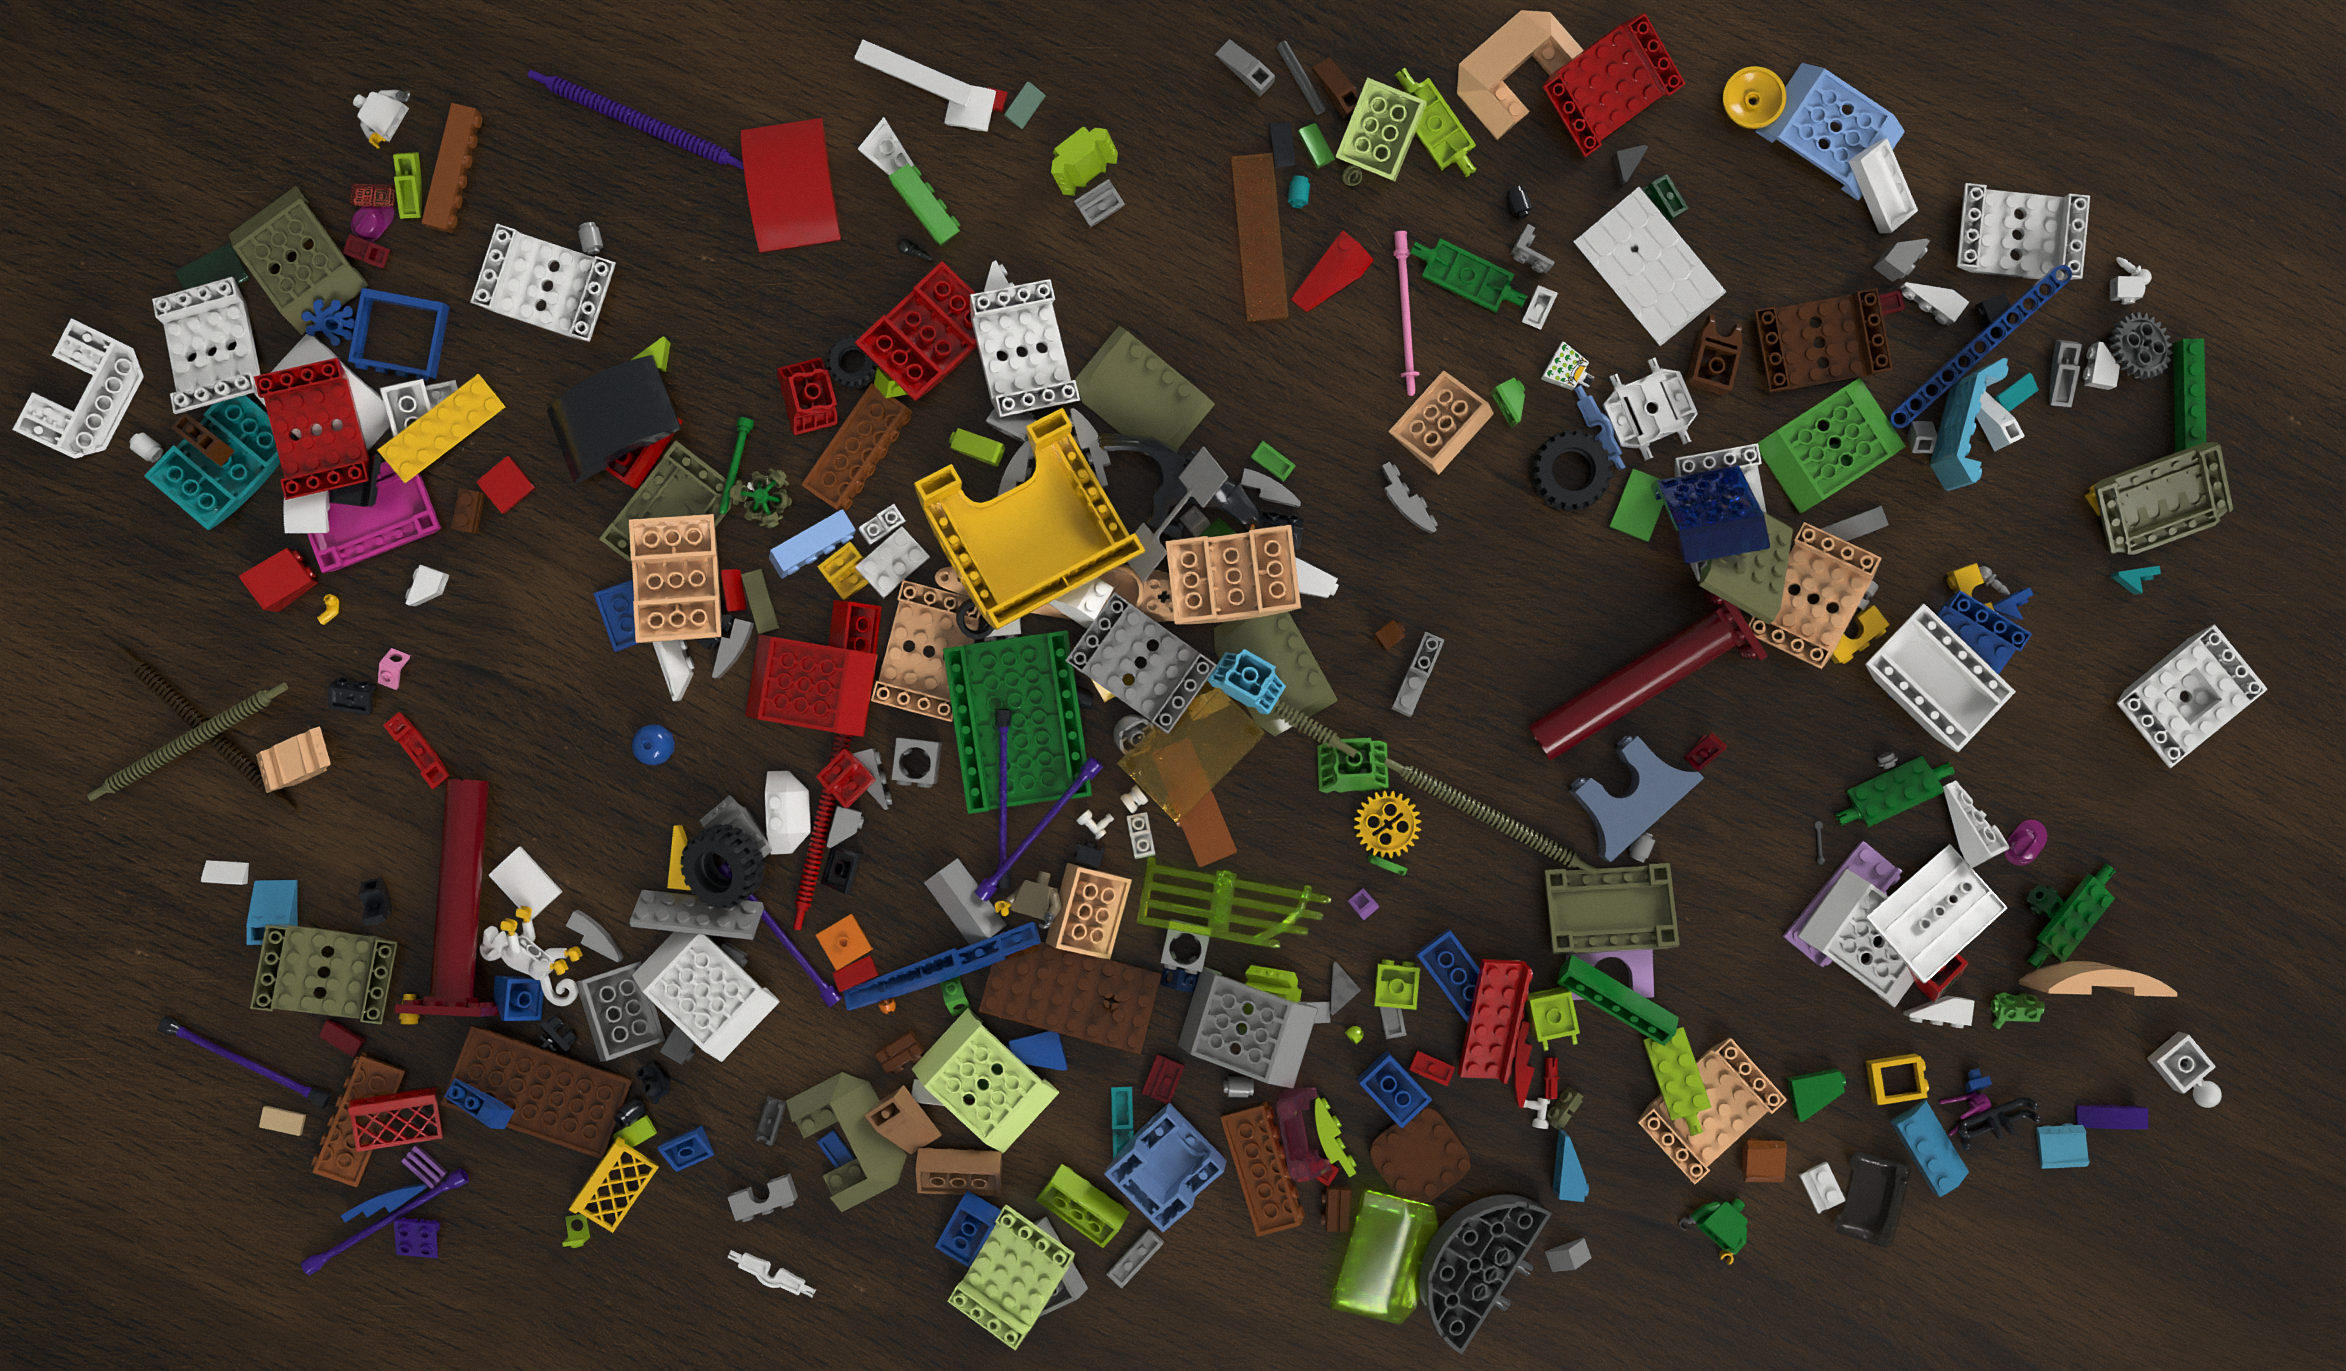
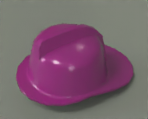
(371, 222)
(2026, 842)

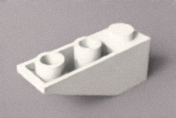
(1941, 302)
(1997, 423)
(1946, 1009)

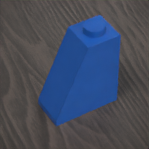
(1040, 1049)

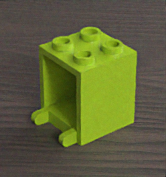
(1552, 1015)

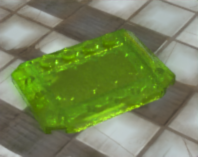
(1385, 1258)

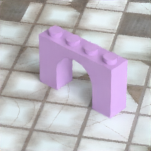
(1638, 964)

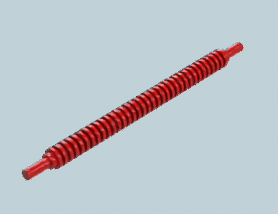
(803, 904)

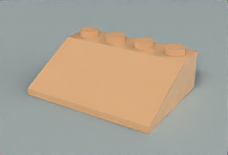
(1441, 422)
(1089, 911)

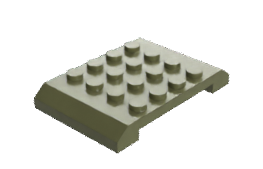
(1754, 578)
(1611, 910)

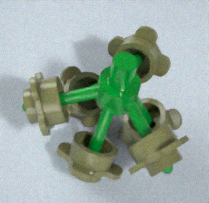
(760, 486)

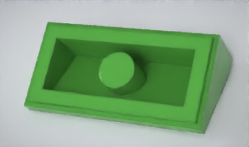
(1315, 145)

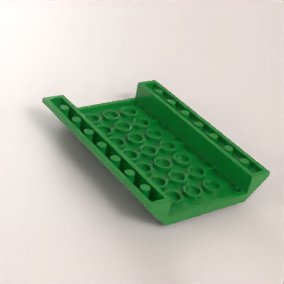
(1046, 727)

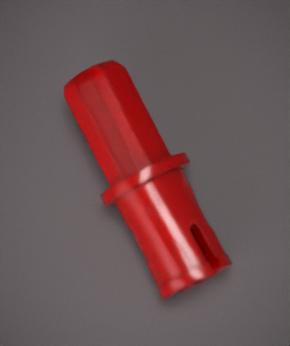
(1551, 1077)

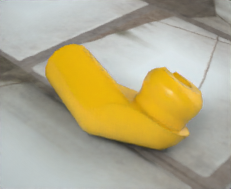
(332, 609)

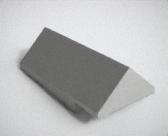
(971, 915)

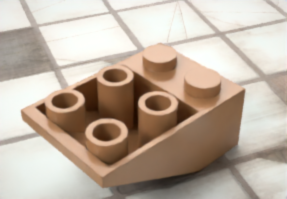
(902, 1121)

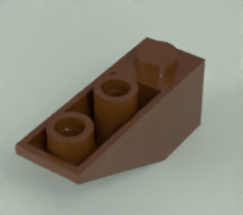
(1337, 87)

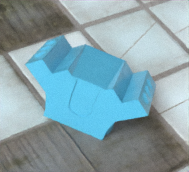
(1248, 680)

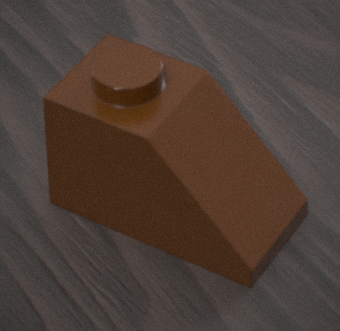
(1389, 635)

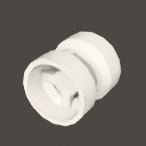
(1134, 799)

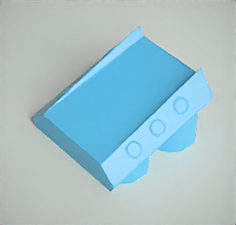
(2062, 1146)

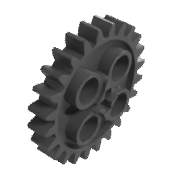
(2140, 345)

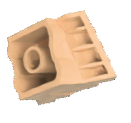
(293, 760)

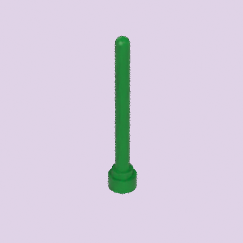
(744, 426)

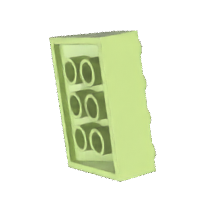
(1381, 129)

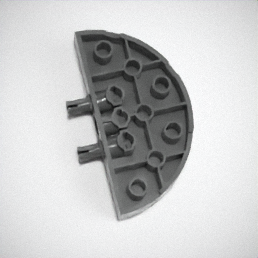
(1474, 1261)

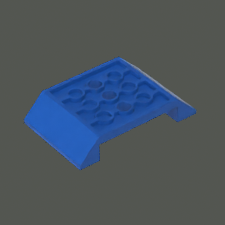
(1983, 629)

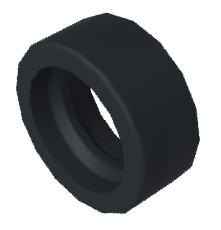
(979, 634)

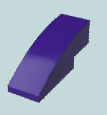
(2112, 1116)

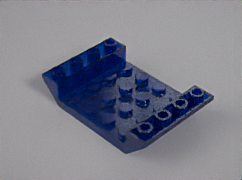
(1715, 526)

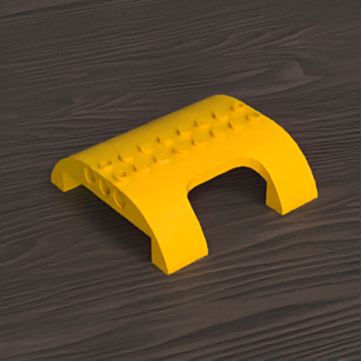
(1034, 537)

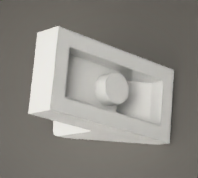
(1539, 307)

